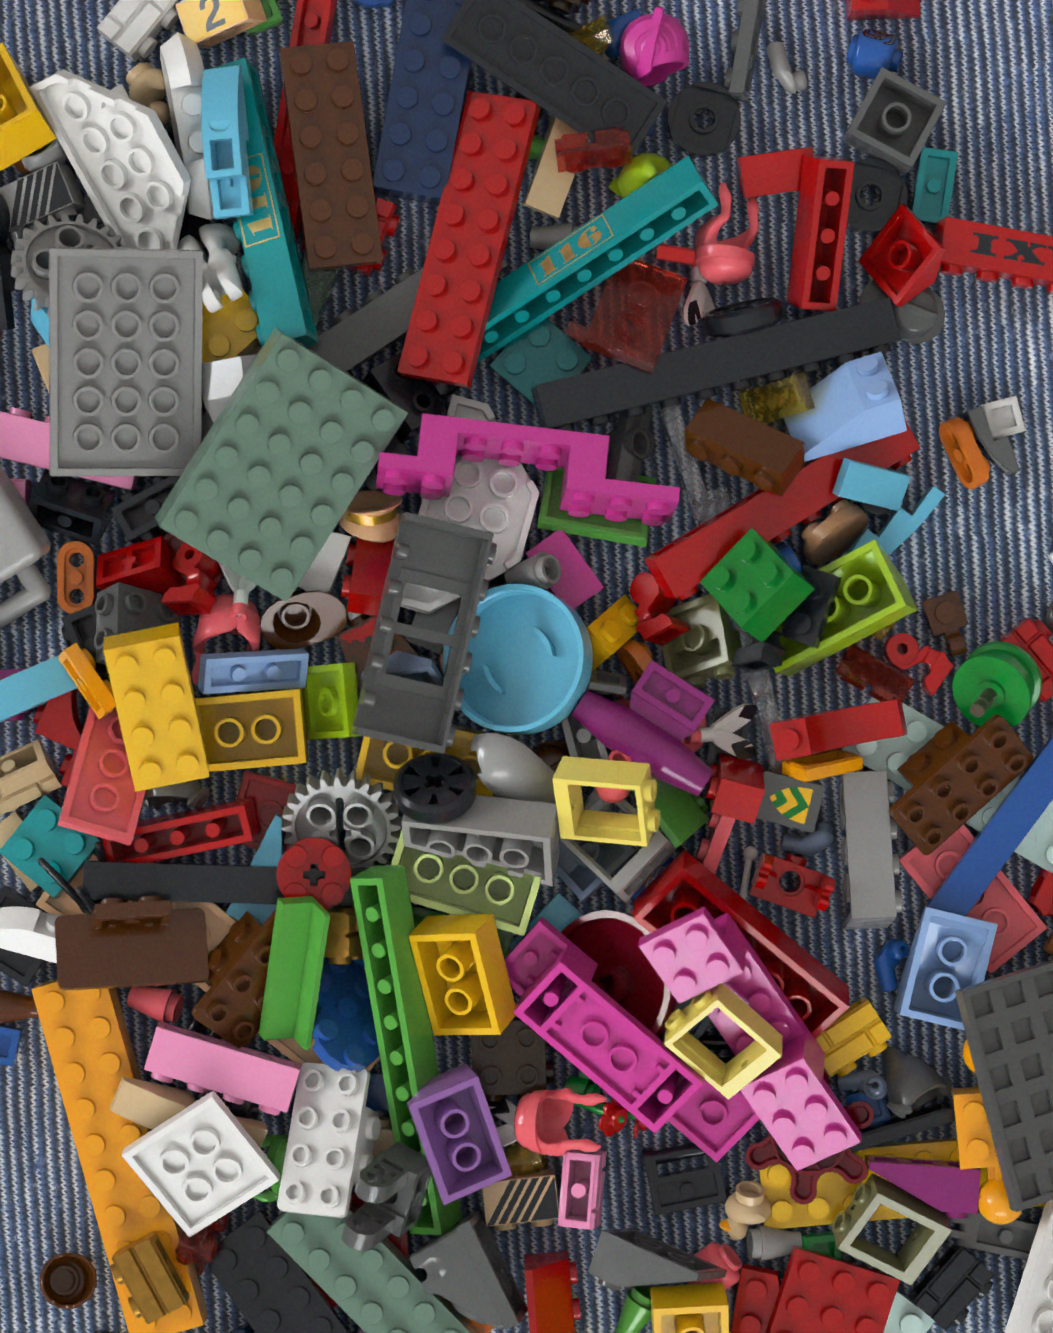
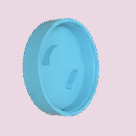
(525, 662)

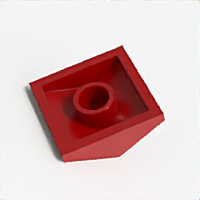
(903, 257)

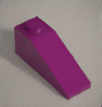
(932, 1181)

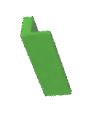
(294, 970)

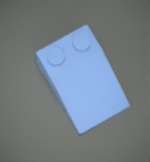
(850, 409)
(944, 957)

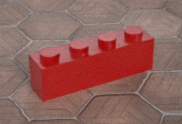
(820, 232)
(188, 832)

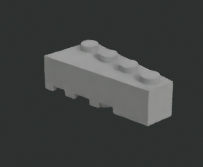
(496, 832)
(868, 850)

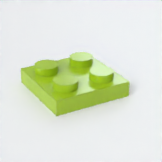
(331, 700)

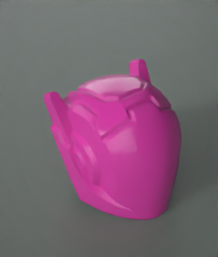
(654, 47)

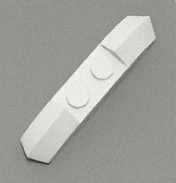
(183, 84)
(28, 932)

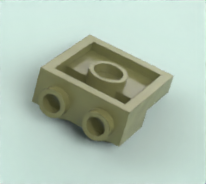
(707, 647)

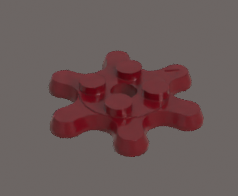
(804, 1182)

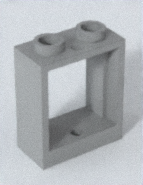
(640, 866)

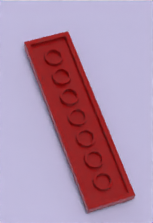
(469, 239)

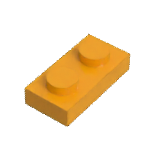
(81, 669)

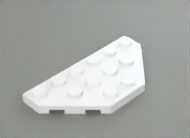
(119, 158)
(481, 498)

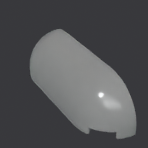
(512, 769)

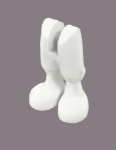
(220, 271)

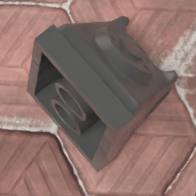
(471, 1273)

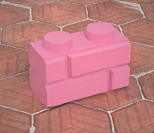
(582, 1189)

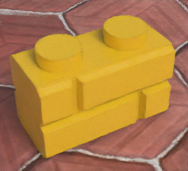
(851, 1037)

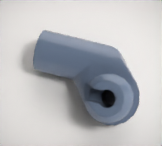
(811, 843)
(865, 1081)

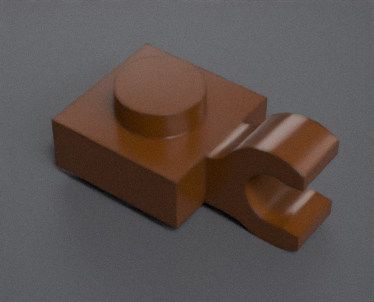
(945, 616)

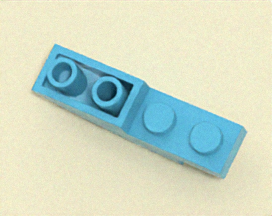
(225, 142)

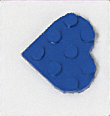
(344, 1019)

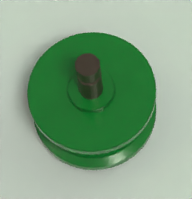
(997, 681)

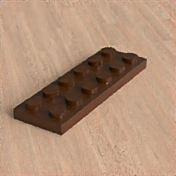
(330, 156)

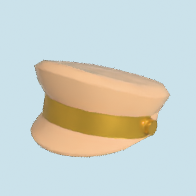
(372, 516)

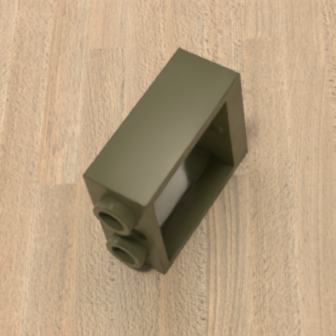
(918, 1248)

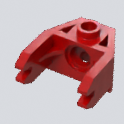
(806, 897)

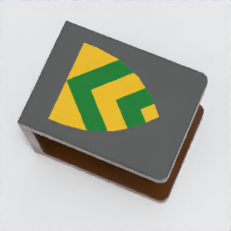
(790, 801)

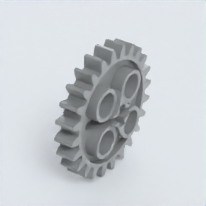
(32, 252)
(375, 823)

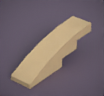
(548, 186)
(156, 1103)

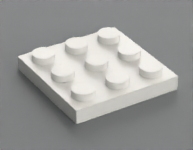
(201, 1164)

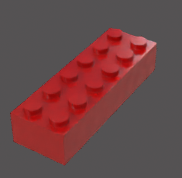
(806, 982)

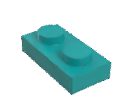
(934, 184)

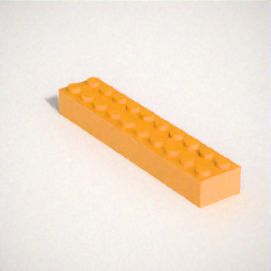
(89, 1058)

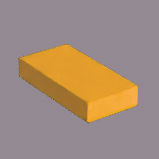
(822, 765)

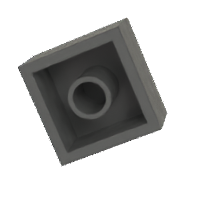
(894, 120)

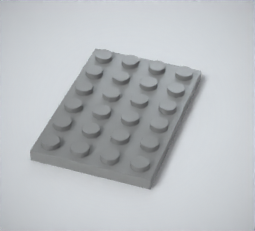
(124, 361)

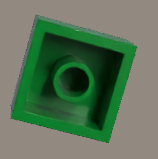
(756, 585)

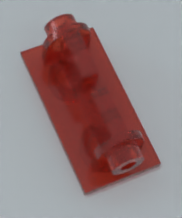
(609, 151)
(861, 667)
(200, 1246)

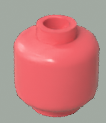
(724, 1257)

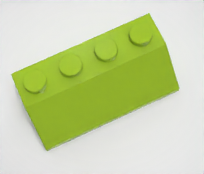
(866, 601)

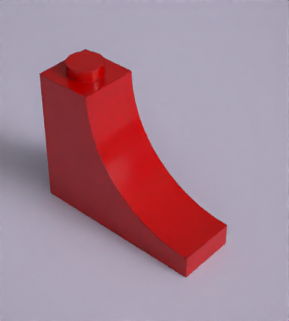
(837, 728)

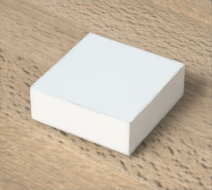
(1004, 417)

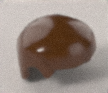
(68, 1280)

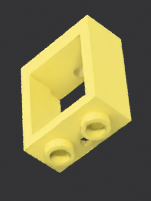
(599, 825)
(746, 1065)

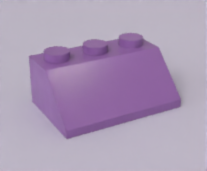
(458, 1134)

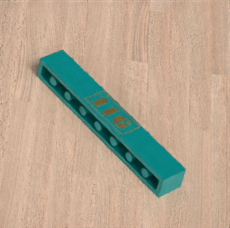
(268, 235)
(596, 252)

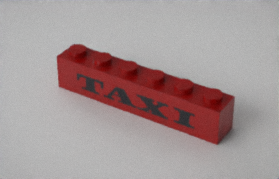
(996, 253)

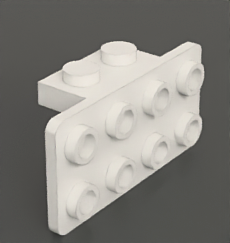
(327, 1141)

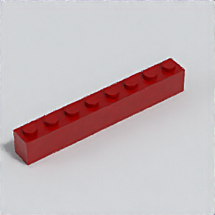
(690, 557)

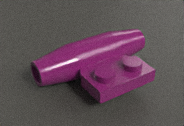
(651, 730)

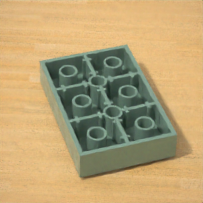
(280, 465)

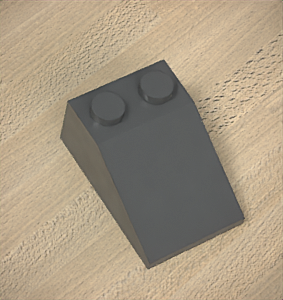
(636, 1259)

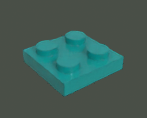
(538, 358)
(43, 838)

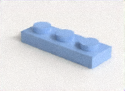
(253, 671)

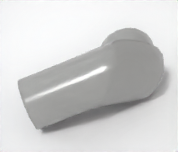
(781, 69)

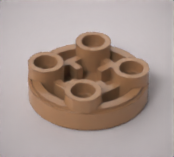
(833, 534)

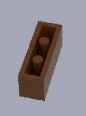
(744, 447)

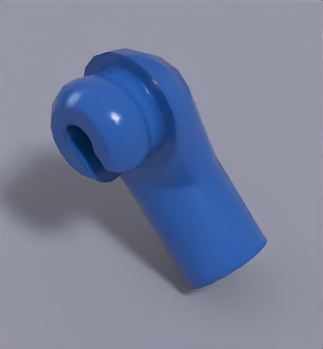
(618, 25)
(887, 960)

